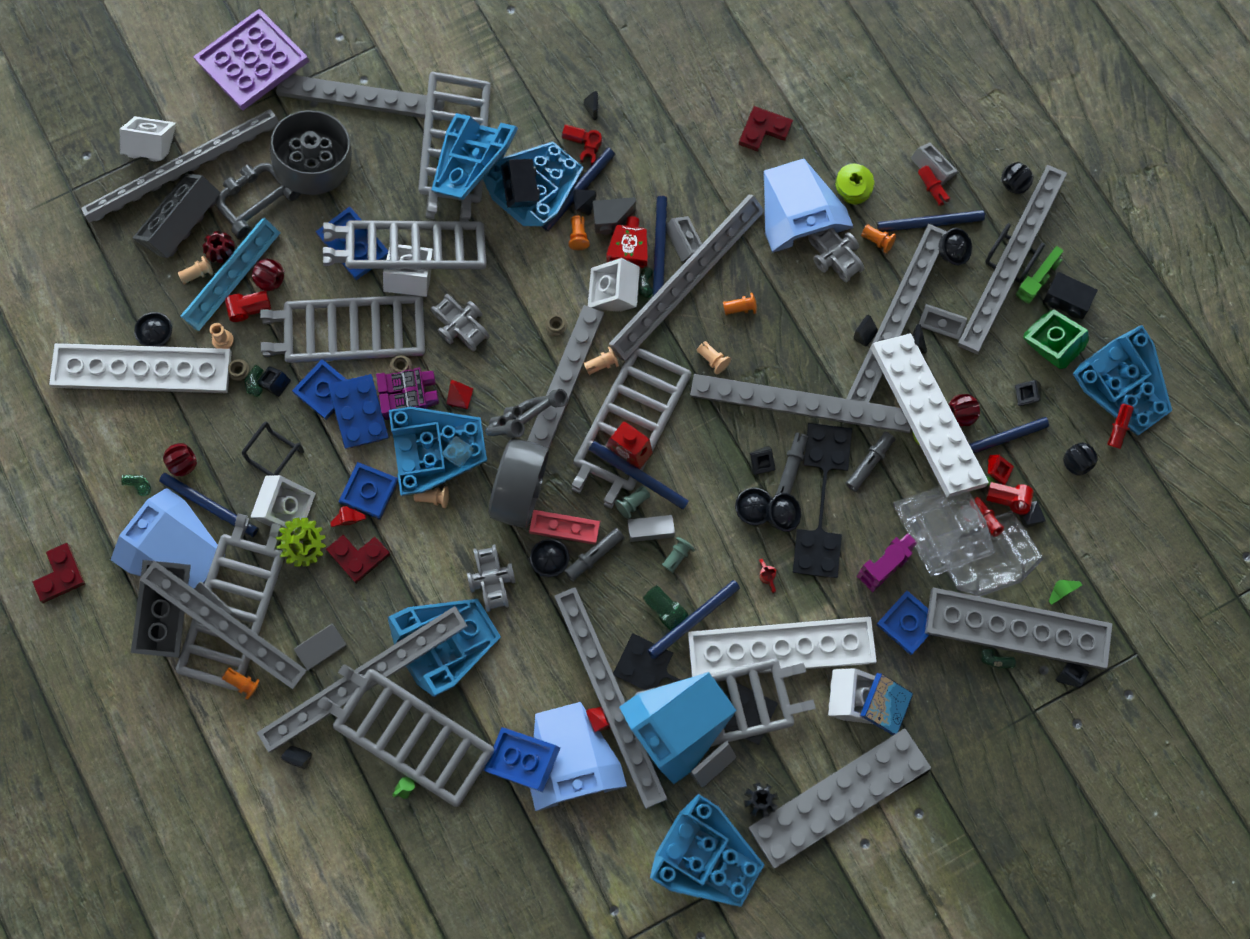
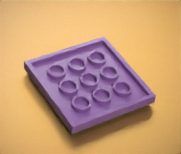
(251, 59)

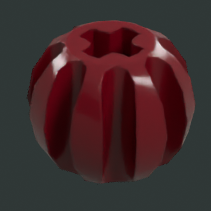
(218, 247)
(268, 274)
(965, 409)
(179, 459)

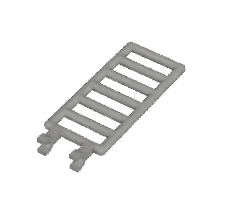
(428, 152)
(346, 256)
(286, 316)
(608, 406)
(211, 582)
(429, 713)
(766, 726)

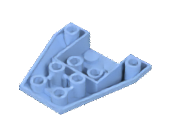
(799, 205)
(166, 532)
(584, 758)

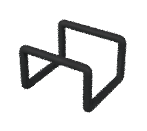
(1004, 234)
(297, 446)

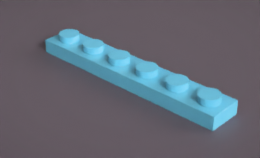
(230, 274)

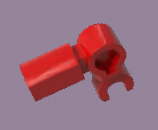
(592, 140)

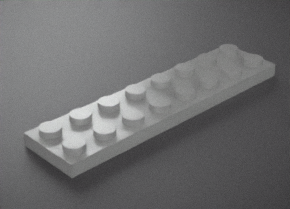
(1018, 628)
(839, 798)

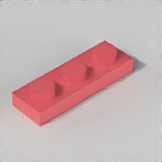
(564, 527)

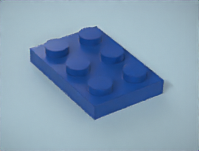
(360, 242)
(358, 411)
(522, 759)

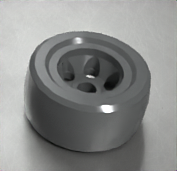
(310, 137)
(518, 482)

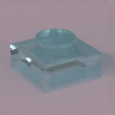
(458, 451)

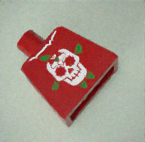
(629, 243)
(629, 444)

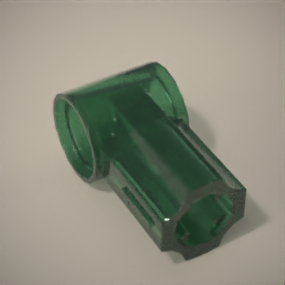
(668, 612)

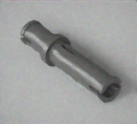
(875, 454)
(795, 456)
(594, 554)

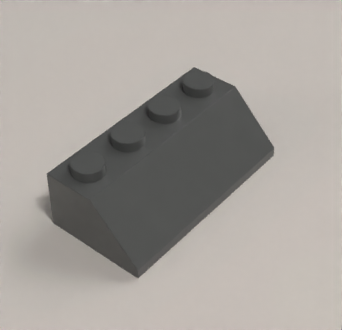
(177, 215)
(157, 620)

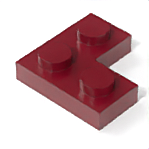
(761, 123)
(361, 562)
(65, 575)

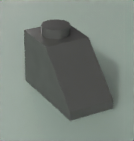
(612, 213)

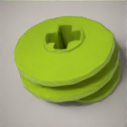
(854, 183)

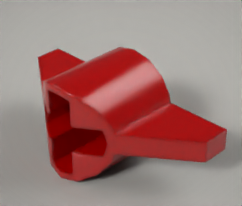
(347, 517)
(767, 575)

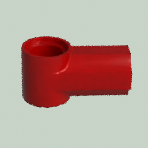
(241, 306)
(1017, 498)

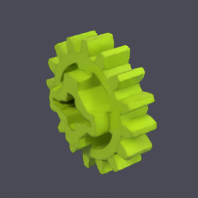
(294, 549)

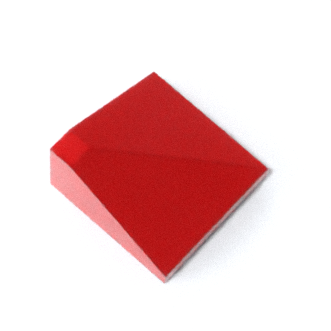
(459, 395)
(999, 468)
(597, 719)

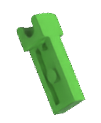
(1031, 286)

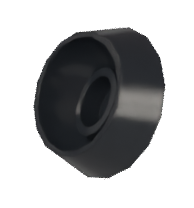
(955, 246)
(153, 329)
(752, 506)
(783, 512)
(549, 557)

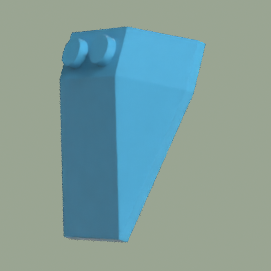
(469, 155)
(452, 659)

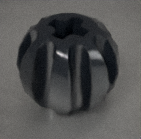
(1017, 178)
(1080, 459)
(760, 792)

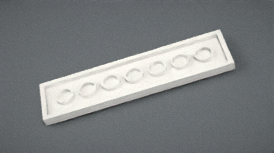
(140, 368)
(929, 415)
(812, 643)

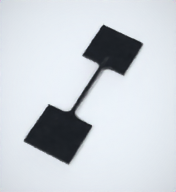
(817, 550)
(646, 673)

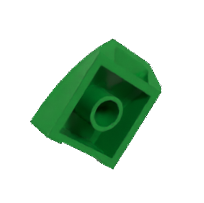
(1057, 338)

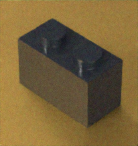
(520, 183)
(1070, 295)

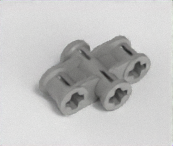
(836, 253)
(460, 322)
(491, 578)

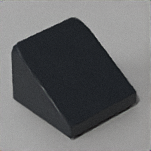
(865, 331)
(274, 381)
(297, 757)

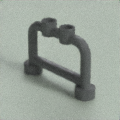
(232, 187)
(513, 420)

